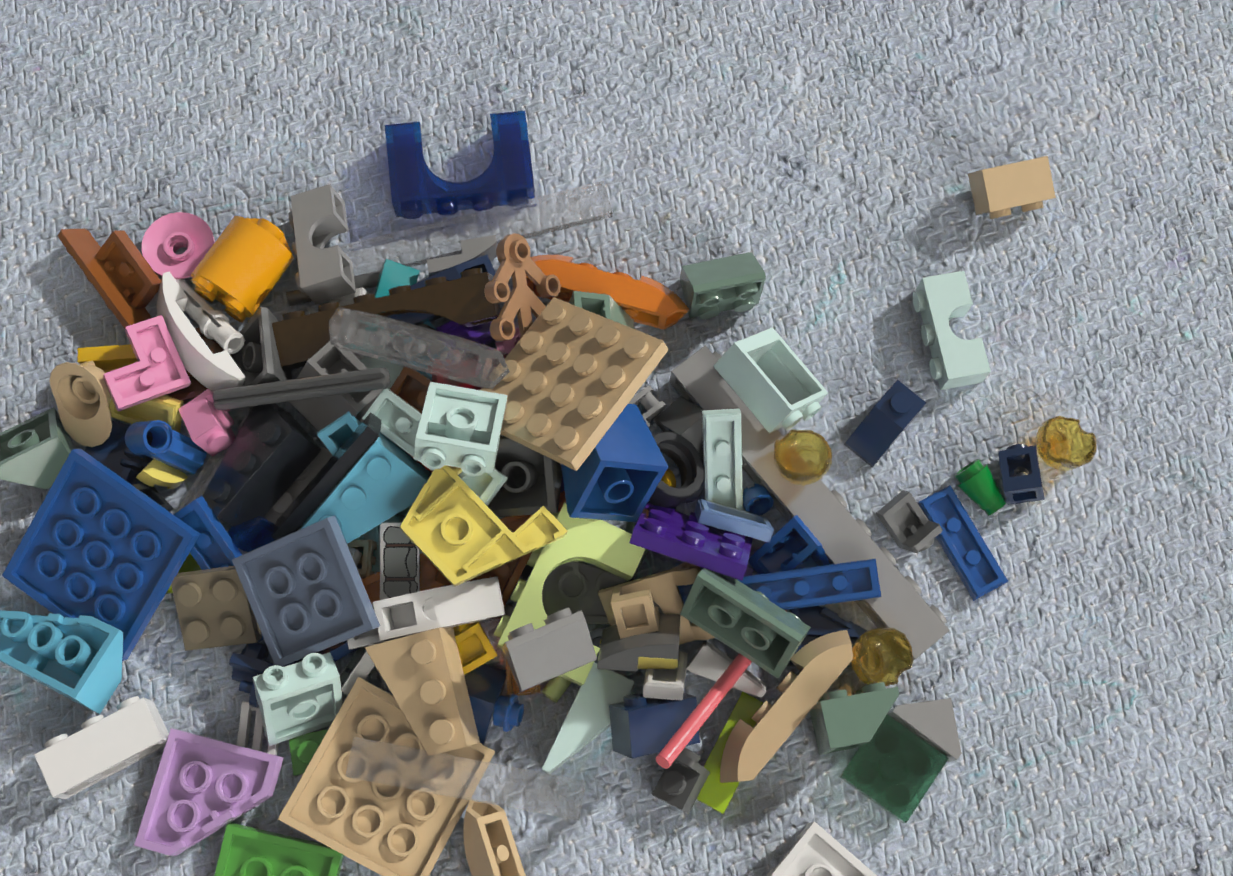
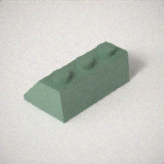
(744, 620)

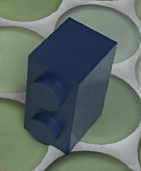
(647, 724)

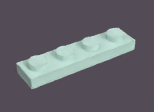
(401, 424)

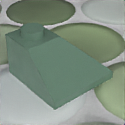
(35, 450)

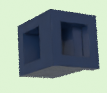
(1025, 487)

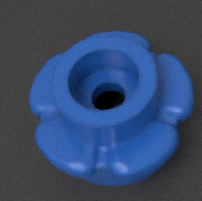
(508, 712)

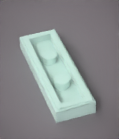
(722, 457)

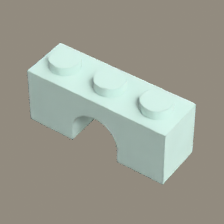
(953, 359)

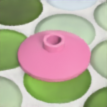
(170, 234)

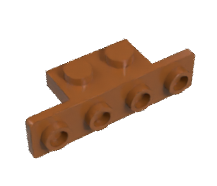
(115, 271)

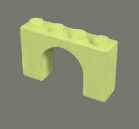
(585, 541)

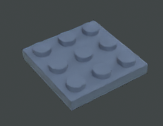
(306, 592)

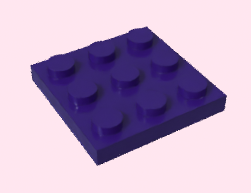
(692, 542)

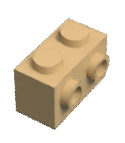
(1012, 185)

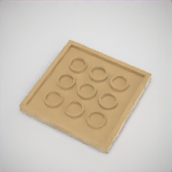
(572, 380)
(367, 821)

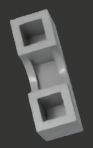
(316, 219)

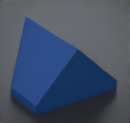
(789, 549)

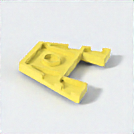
(464, 534)

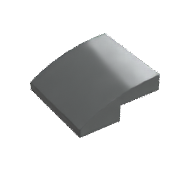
(625, 652)

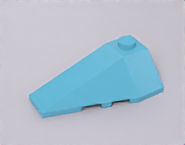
(65, 654)

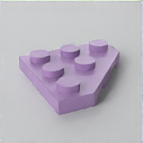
(202, 789)

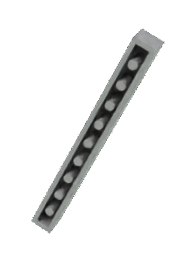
(817, 507)

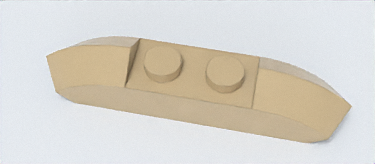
(818, 666)
(490, 842)

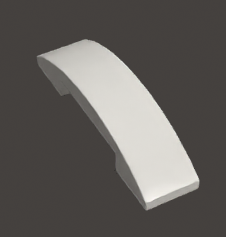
(210, 369)

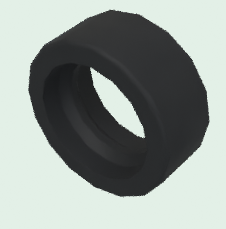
(689, 465)

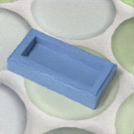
(733, 520)

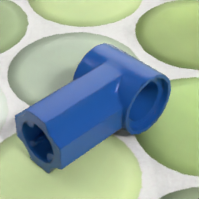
(167, 445)

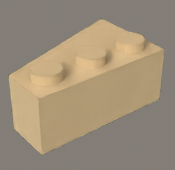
(429, 687)

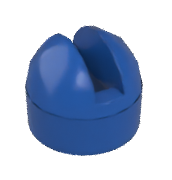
(758, 507)

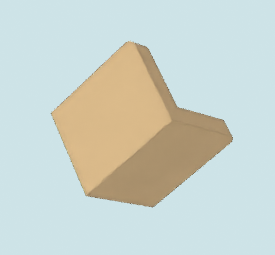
(634, 612)

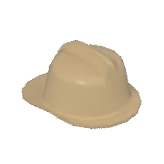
(82, 402)

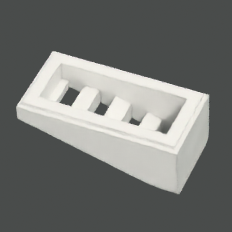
(712, 663)

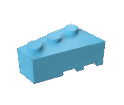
(373, 490)

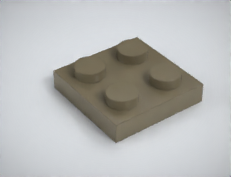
(213, 609)

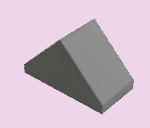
(933, 723)

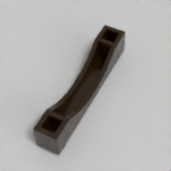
(459, 300)

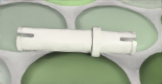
(212, 323)

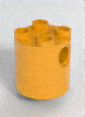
(243, 266)

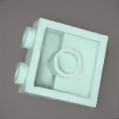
(460, 428)
(298, 697)

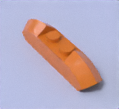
(641, 299)

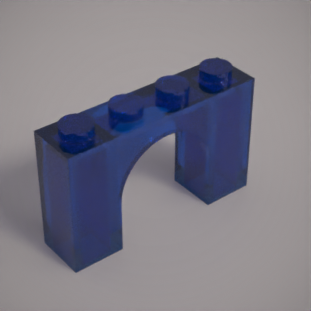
(420, 192)

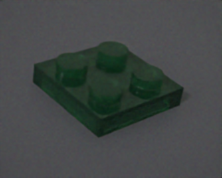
(894, 769)

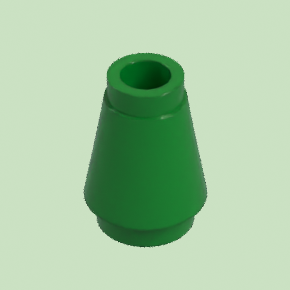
(980, 486)

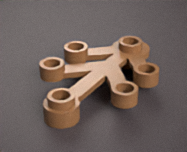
(515, 261)

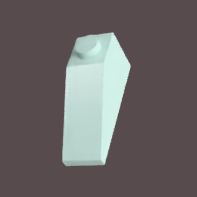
(588, 714)

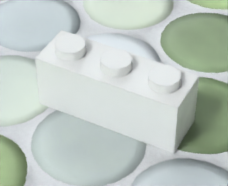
(102, 747)

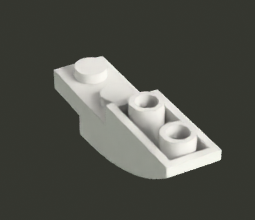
(433, 609)

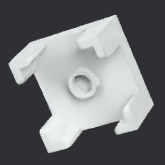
(819, 855)

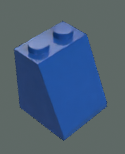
(617, 473)

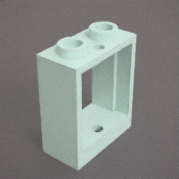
(796, 390)

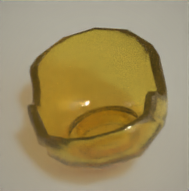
(1065, 444)
(802, 457)
(881, 656)

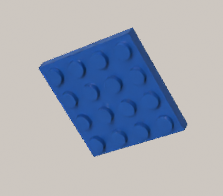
(100, 549)

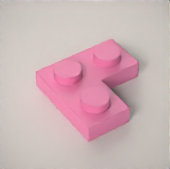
(157, 369)

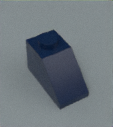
(885, 423)

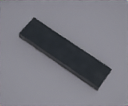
(328, 477)

